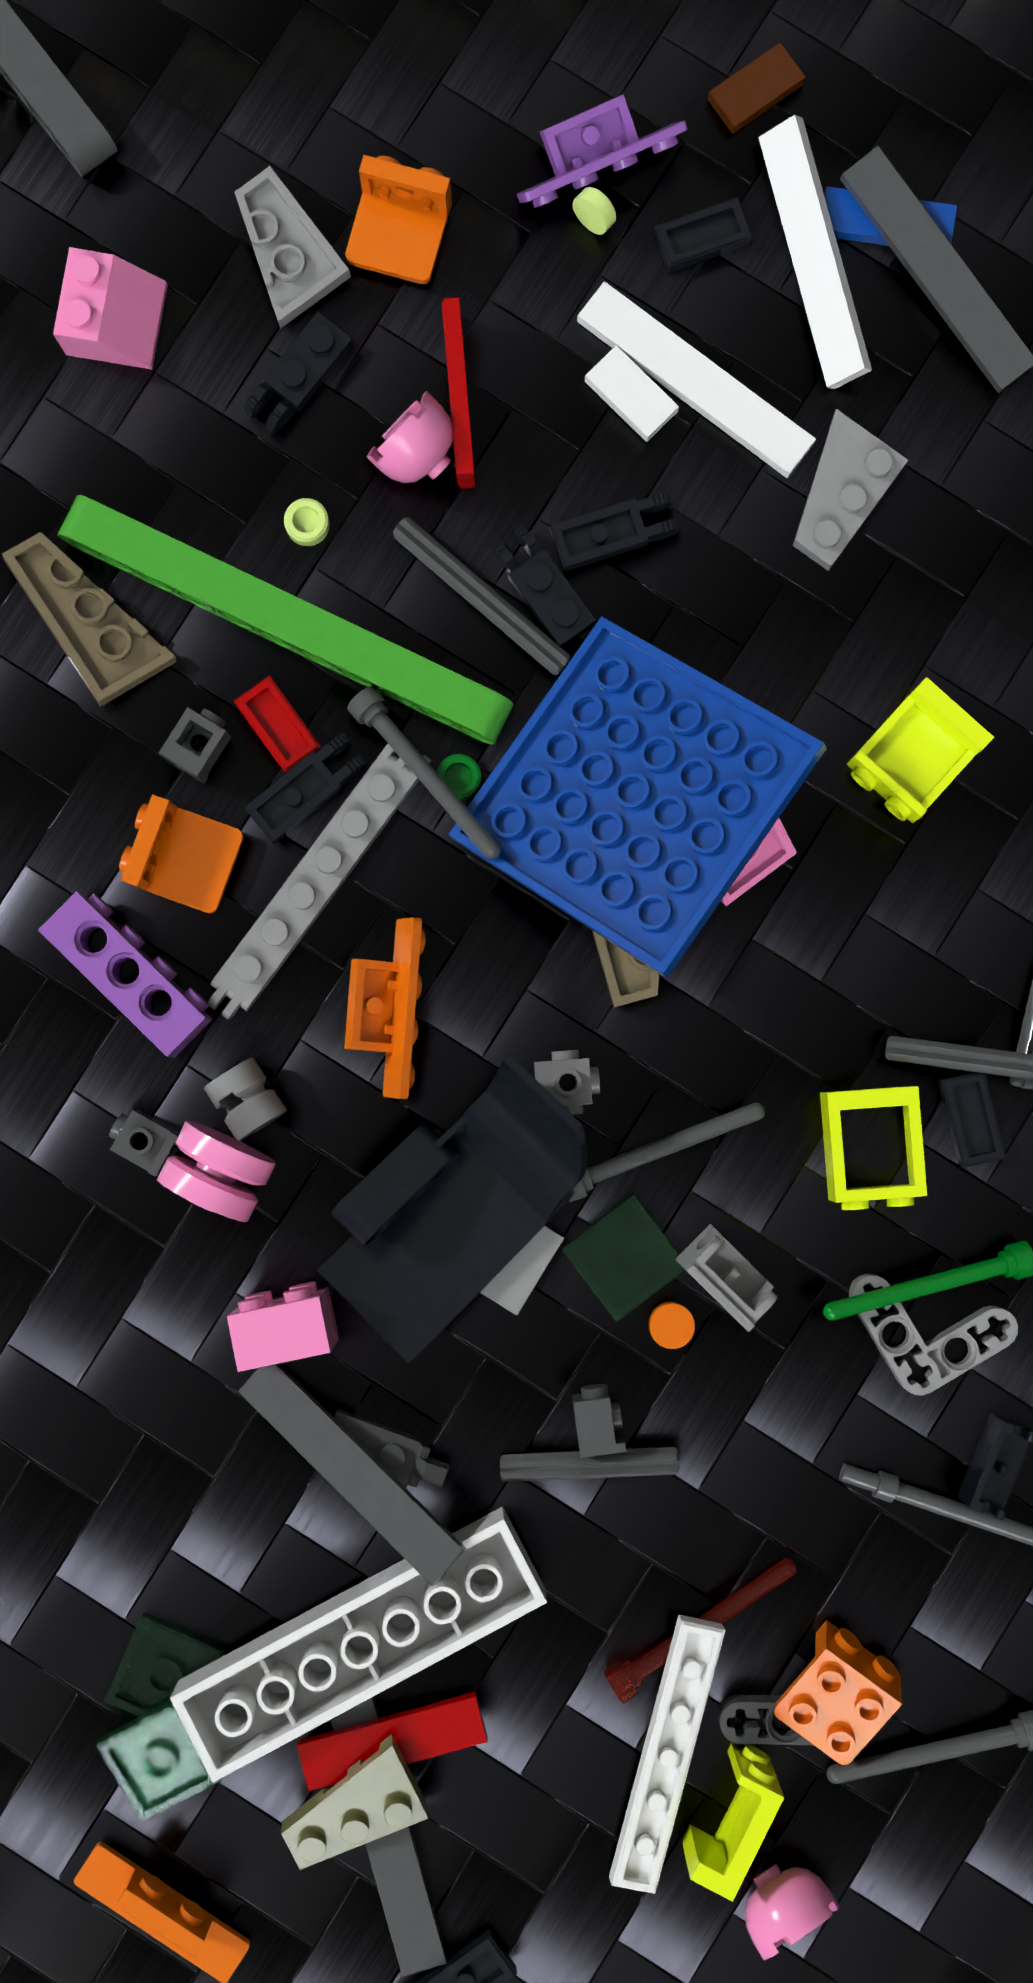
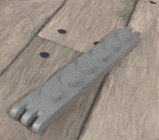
(313, 883)

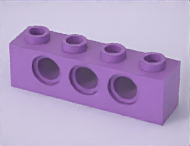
(69, 932)

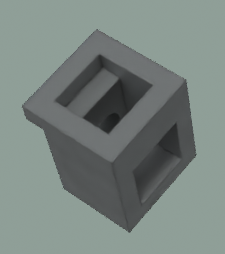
(179, 745)
(160, 1140)
(596, 1422)

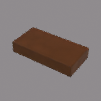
(756, 88)

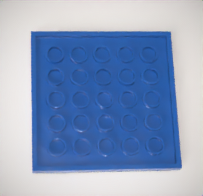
(639, 794)

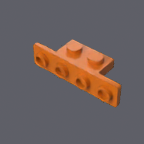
(384, 1007)
(162, 1912)

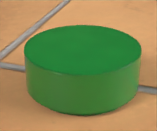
(461, 775)

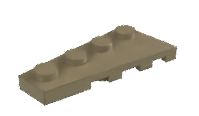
(93, 631)

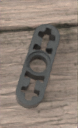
(750, 1731)

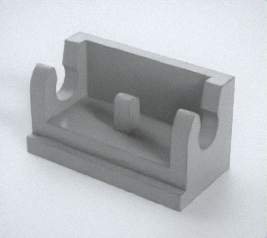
(728, 1277)

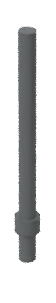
(887, 1488)

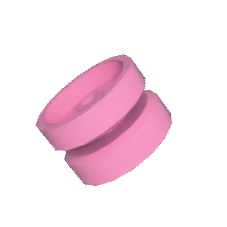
(214, 1176)

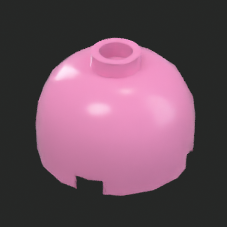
(415, 443)
(786, 1907)

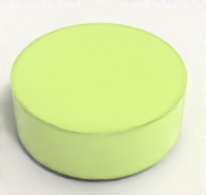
(594, 210)
(306, 522)

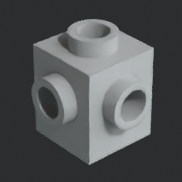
(568, 1062)

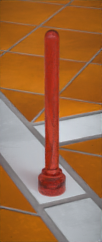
(629, 1676)

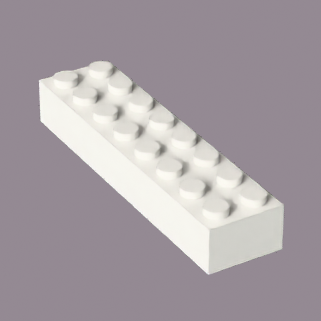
(354, 1647)

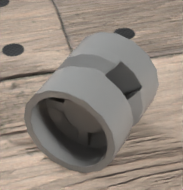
(245, 1099)

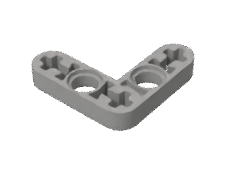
(932, 1351)

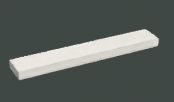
(815, 252)
(696, 380)
(666, 1754)

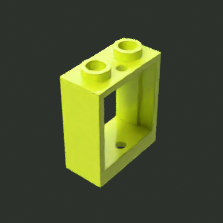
(833, 1146)

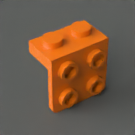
(399, 219)
(181, 855)
(841, 1695)

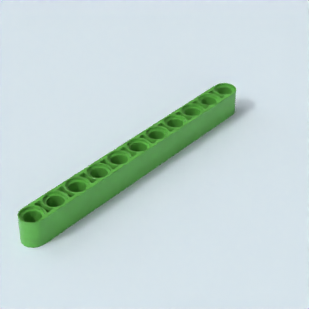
(285, 619)

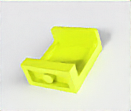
(918, 751)
(724, 1859)

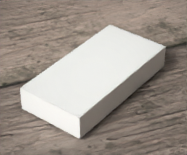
(631, 393)

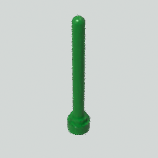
(1013, 1261)

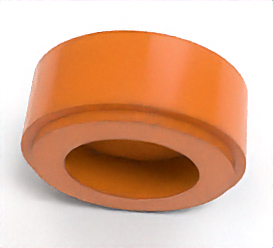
(671, 1325)

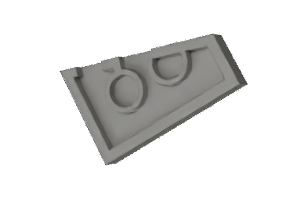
(289, 248)
(846, 488)

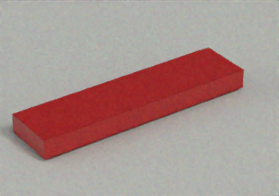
(458, 393)
(417, 1731)

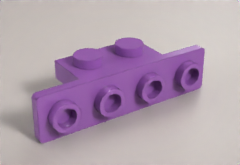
(592, 142)

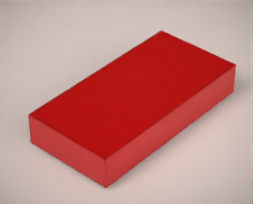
(277, 724)

